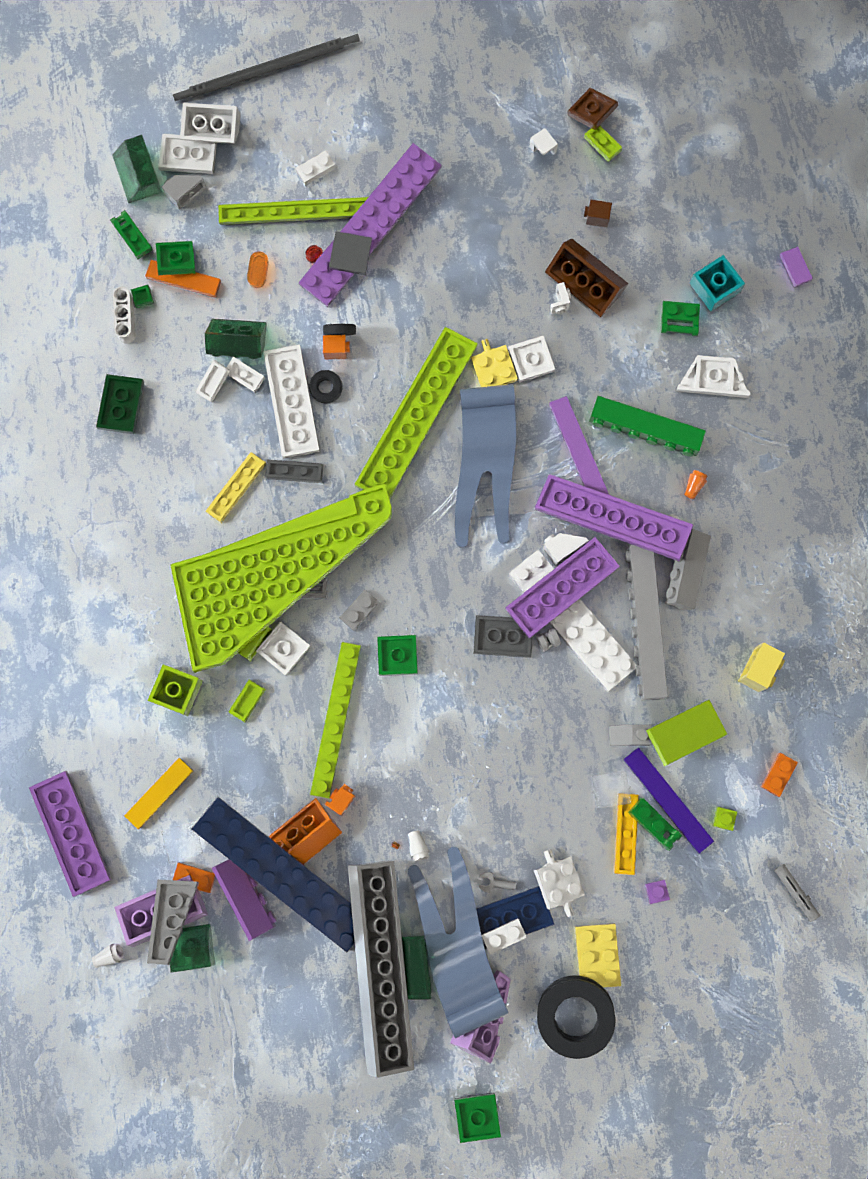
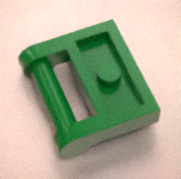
(681, 313)

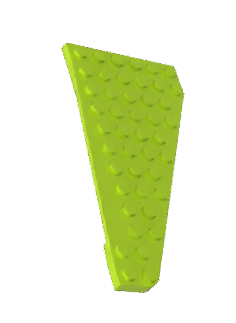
(250, 583)

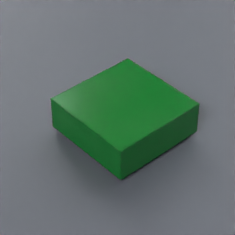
(142, 296)

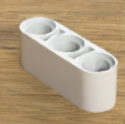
(120, 308)

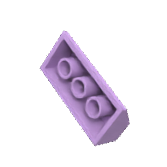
(137, 915)

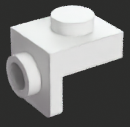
(563, 295)

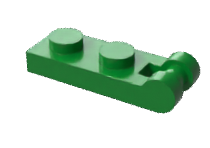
(131, 235)
(654, 823)

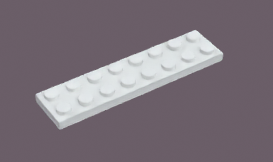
(580, 629)

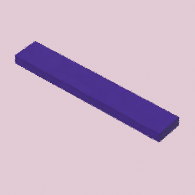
(668, 800)

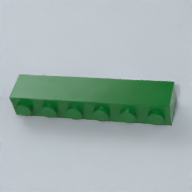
(647, 426)

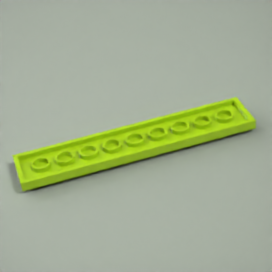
(417, 412)

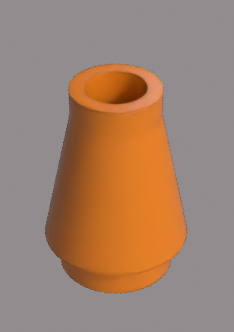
(695, 484)

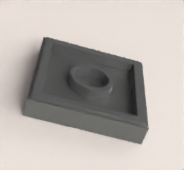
(350, 253)

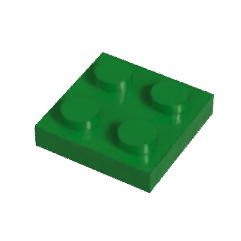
(175, 258)
(397, 655)
(477, 1117)

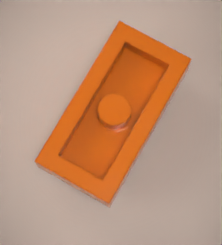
(779, 774)
(204, 877)

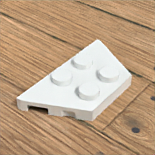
(714, 377)

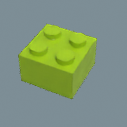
(175, 690)

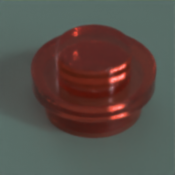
(313, 253)

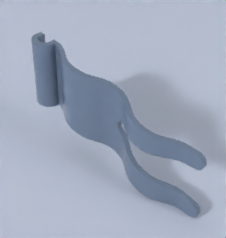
(489, 447)
(458, 959)

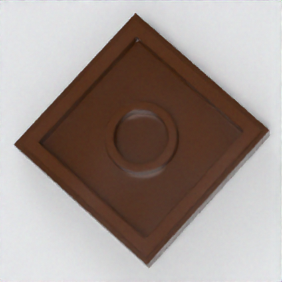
(592, 108)

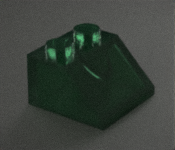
(193, 949)

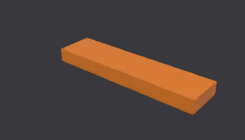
(193, 282)

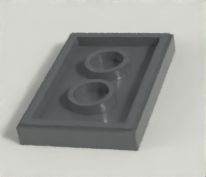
(500, 637)

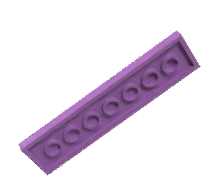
(614, 517)

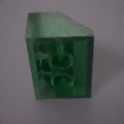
(136, 169)
(235, 338)
(416, 967)

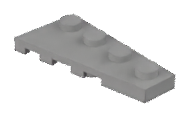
(169, 915)

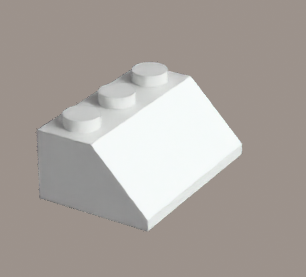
(210, 123)

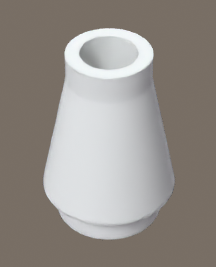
(418, 848)
(110, 955)

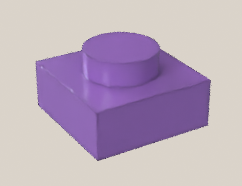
(657, 891)

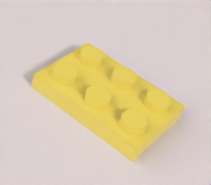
(598, 954)

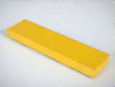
(159, 793)
(626, 839)

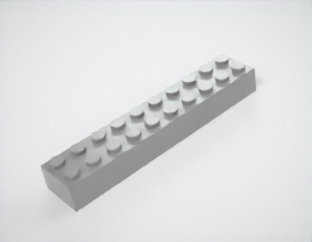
(380, 968)

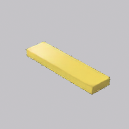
(236, 487)

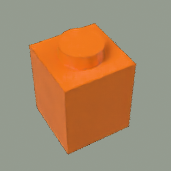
(335, 347)

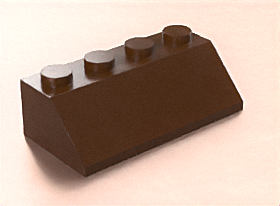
(586, 277)

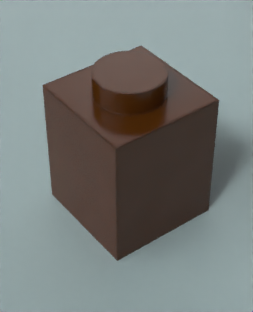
(598, 213)

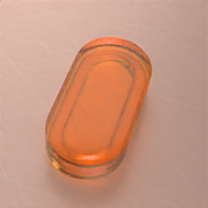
(257, 269)

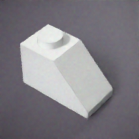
(563, 546)

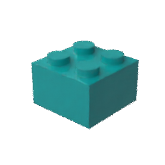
(717, 283)

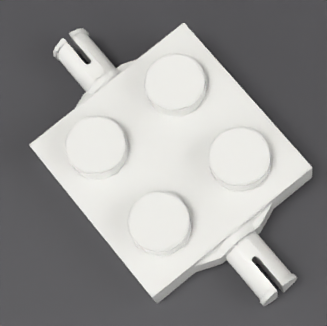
(559, 882)

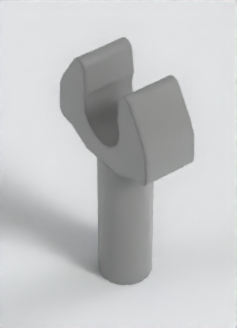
(496, 883)

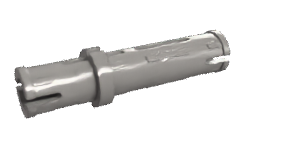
(810, 912)

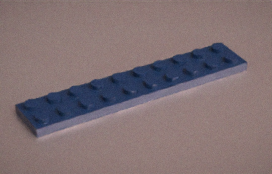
(277, 871)

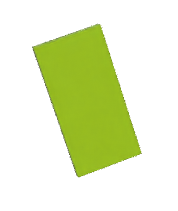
(686, 732)

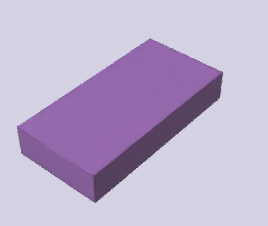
(796, 267)

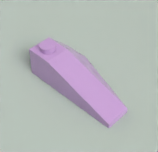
(484, 1040)

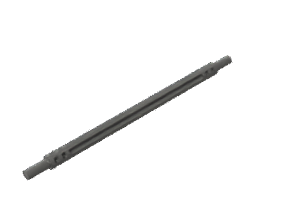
(266, 67)

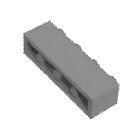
(688, 572)

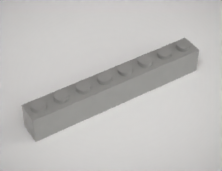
(647, 624)

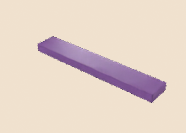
(577, 445)

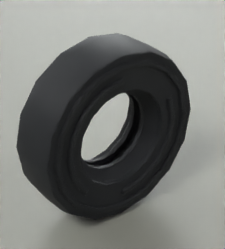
(339, 329)
(321, 376)

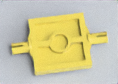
(494, 366)

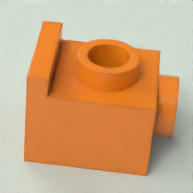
(341, 799)

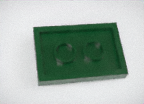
(120, 404)

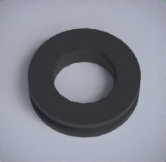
(576, 1046)

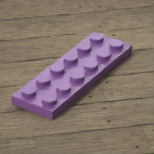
(562, 587)
(70, 833)

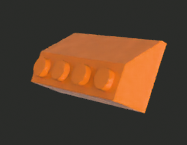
(307, 832)

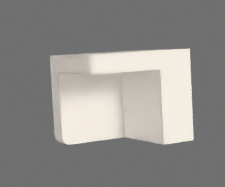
(543, 142)

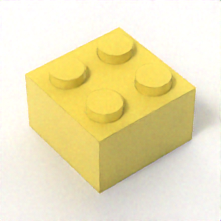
(762, 667)

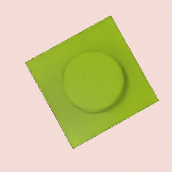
(724, 818)

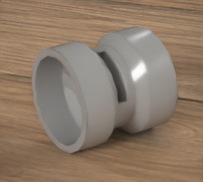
(552, 637)

